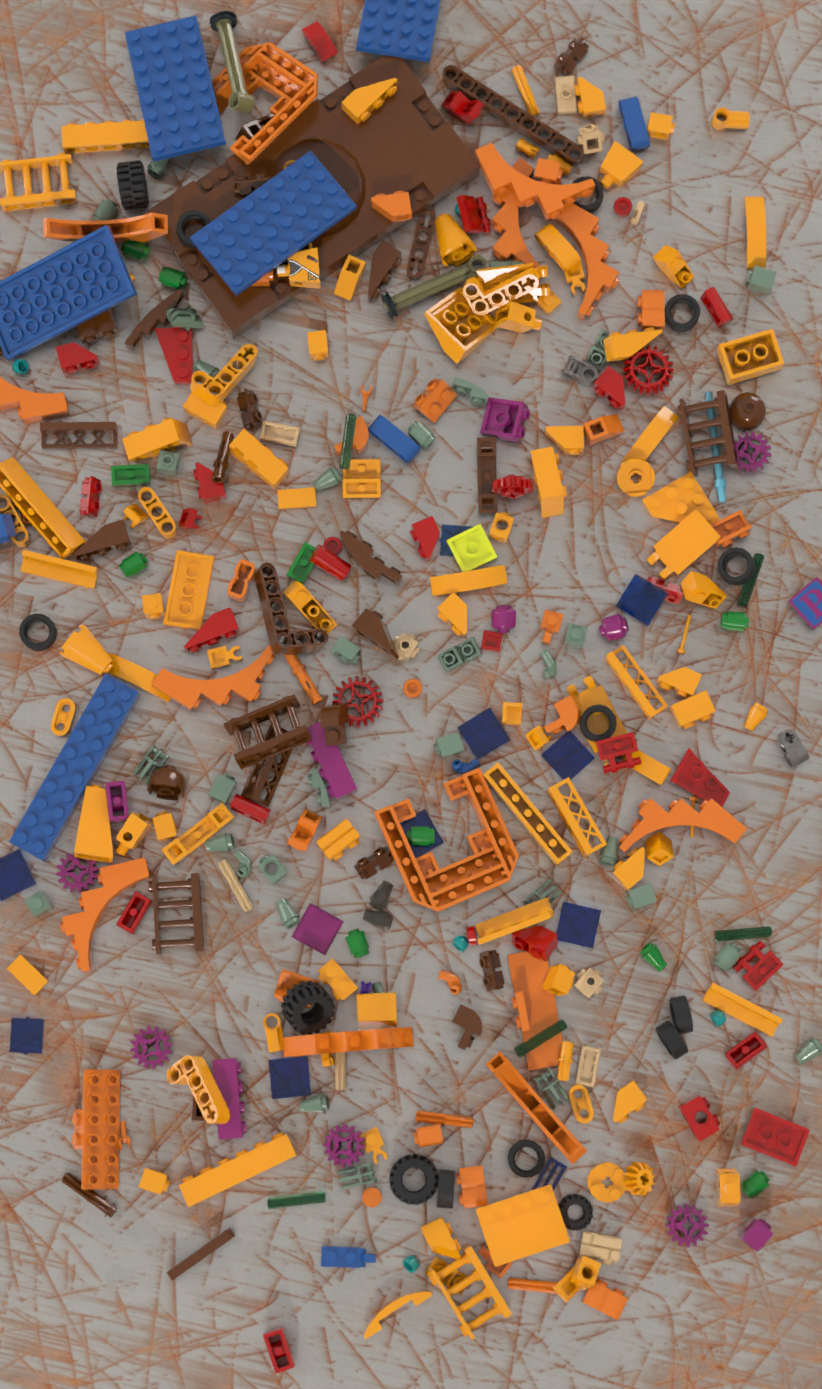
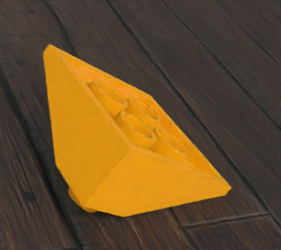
(458, 326)

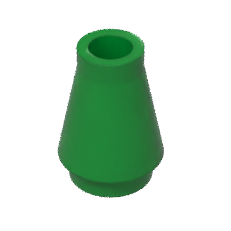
(653, 956)

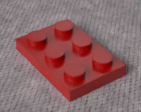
(775, 1137)

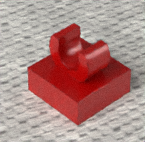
(187, 519)

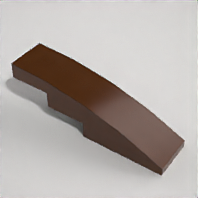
(153, 318)

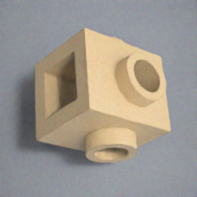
(590, 139)
(411, 651)
(582, 985)

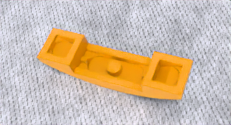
(755, 232)
(652, 435)
(468, 580)
(135, 675)
(198, 834)
(417, 1297)

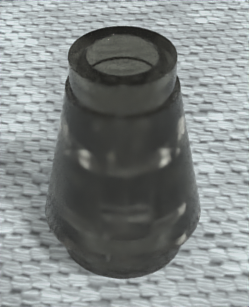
(381, 896)
(379, 918)

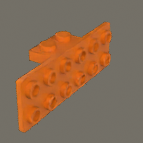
(534, 1007)
(99, 1129)

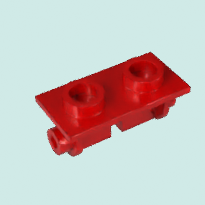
(91, 488)
(674, 590)

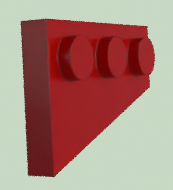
(178, 352)
(698, 780)

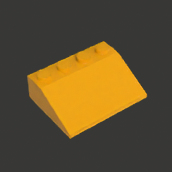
(522, 1225)

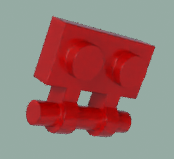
(469, 213)
(615, 747)
(762, 970)

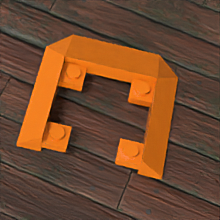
(280, 76)
(486, 869)

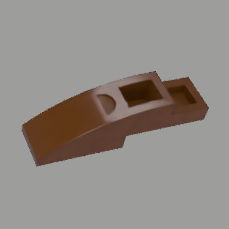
(362, 555)

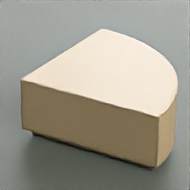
(638, 211)

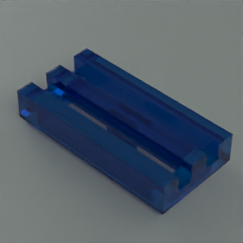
(557, 1163)

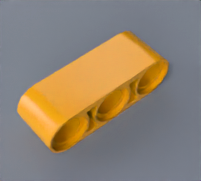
(557, 247)
(153, 504)
(19, 526)

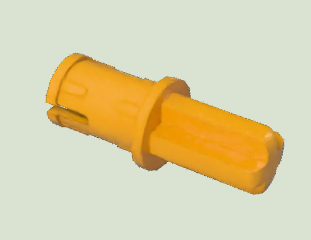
(565, 1061)

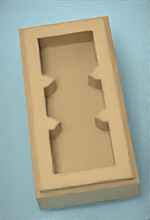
(565, 95)
(279, 433)
(587, 1066)

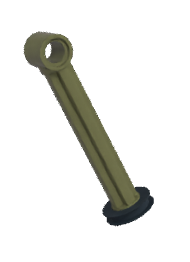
(239, 99)
(432, 286)

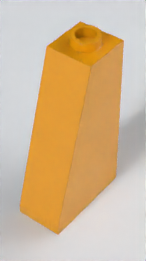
(94, 831)

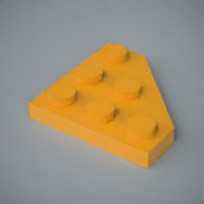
(680, 500)

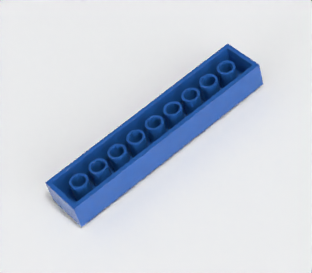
(75, 768)

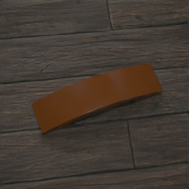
(486, 474)

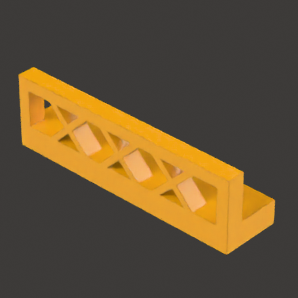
(59, 569)
(631, 686)
(569, 820)
(514, 920)
(741, 1009)

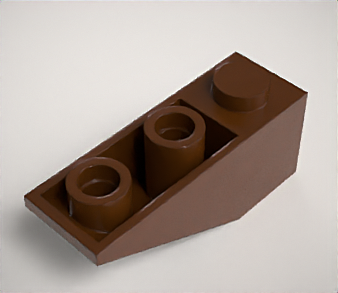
(383, 262)
(108, 538)

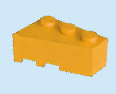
(157, 437)
(259, 459)
(548, 481)

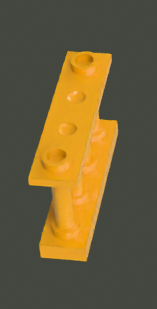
(29, 199)
(478, 1274)

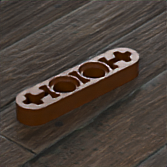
(421, 244)
(200, 1254)

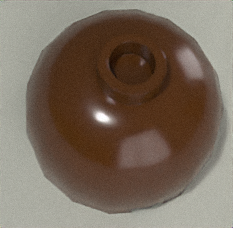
(747, 411)
(167, 783)

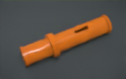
(299, 670)

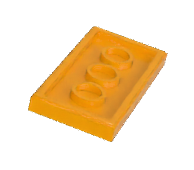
(188, 590)

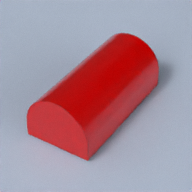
(716, 307)
(330, 562)
(250, 809)
(134, 912)
(745, 1050)

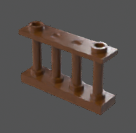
(726, 438)
(271, 747)
(194, 922)

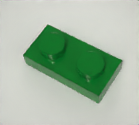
(130, 474)
(302, 566)

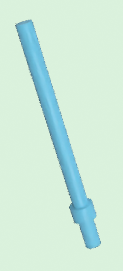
(720, 482)

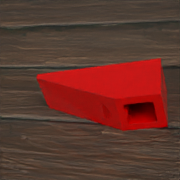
(218, 626)

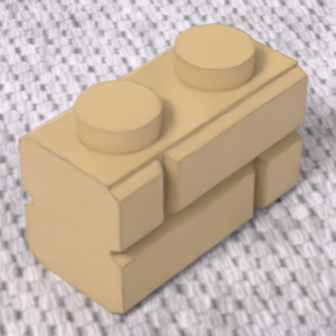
(600, 1247)

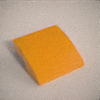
(362, 479)

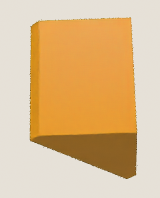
(376, 1011)

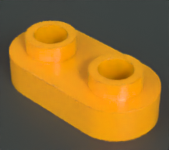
(62, 717)
(581, 1103)

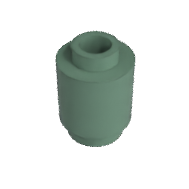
(105, 210)
(421, 434)
(727, 957)

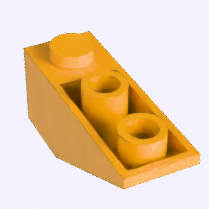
(365, 99)
(623, 346)
(308, 607)

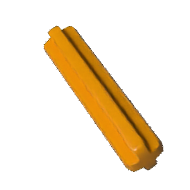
(525, 90)

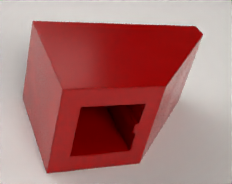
(75, 357)
(611, 386)
(208, 489)
(426, 535)
(536, 940)

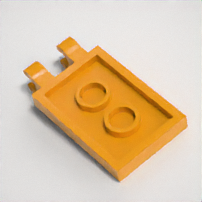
(492, 276)
(684, 544)
(596, 722)

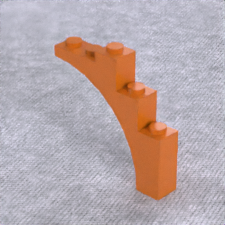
(526, 191)
(506, 222)
(137, 228)
(600, 277)
(32, 405)
(188, 691)
(682, 814)
(82, 925)
(348, 1041)
(536, 1108)

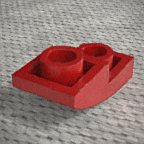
(319, 39)

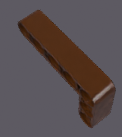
(279, 617)

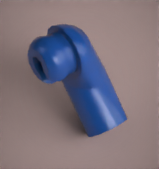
(462, 768)

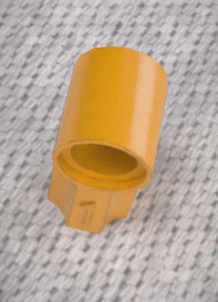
(732, 119)
(274, 1034)

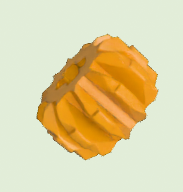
(638, 1178)

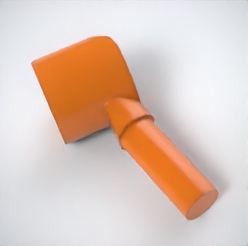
(365, 397)
(124, 1139)

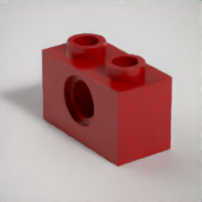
(690, 1109)
(279, 1350)

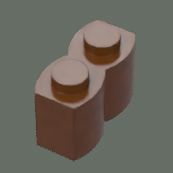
(98, 327)

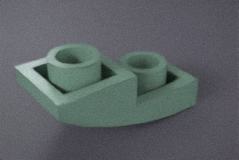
(597, 354)
(476, 395)
(460, 654)
(316, 781)

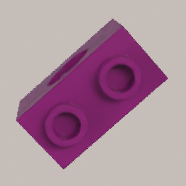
(116, 802)
(756, 1234)

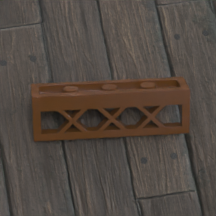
(79, 428)
(259, 774)

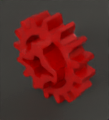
(512, 486)

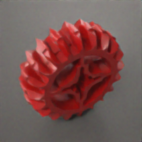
(655, 370)
(366, 698)

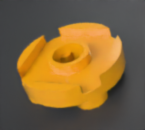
(643, 484)
(597, 1188)

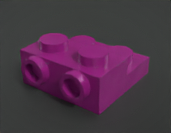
(505, 419)

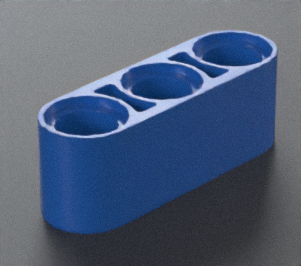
(634, 123)
(394, 439)

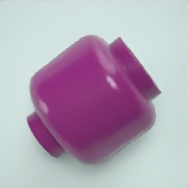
(503, 618)
(614, 627)

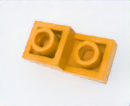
(651, 768)
(451, 1279)

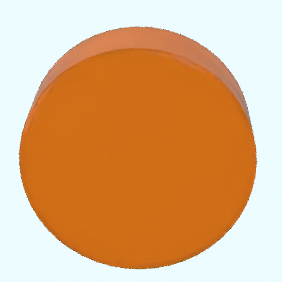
(412, 688)
(372, 1197)

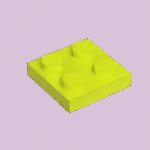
(471, 549)

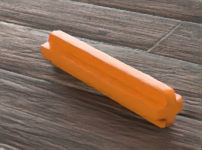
(445, 1119)
(531, 1285)

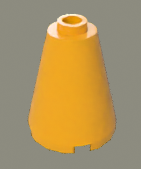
(453, 242)
(87, 651)

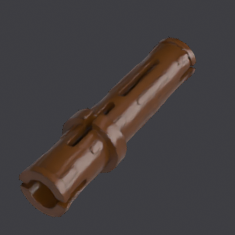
(221, 463)

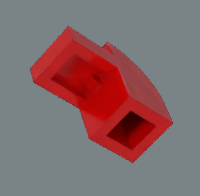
(461, 107)

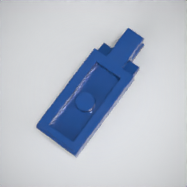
(345, 1257)

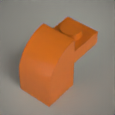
(360, 440)
(569, 715)
(305, 830)

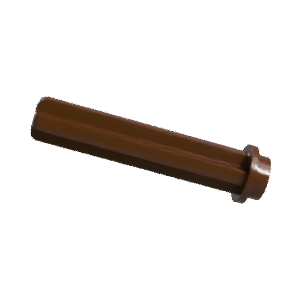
(91, 1196)

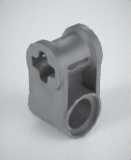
(576, 369)
(793, 749)

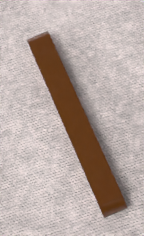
(514, 123)

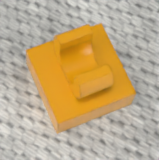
(136, 514)
(537, 737)

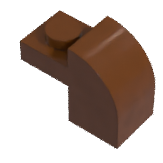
(333, 720)
(471, 1022)

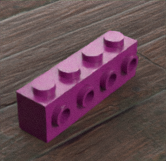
(332, 764)
(226, 1077)

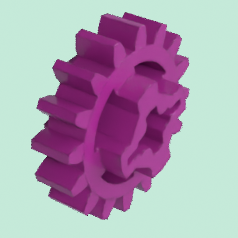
(758, 450)
(67, 872)
(144, 1042)
(350, 1152)
(686, 1214)

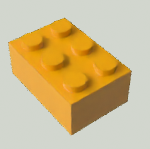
(750, 356)

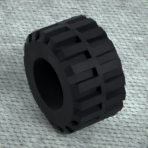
(132, 185)
(317, 1016)
(399, 1189)

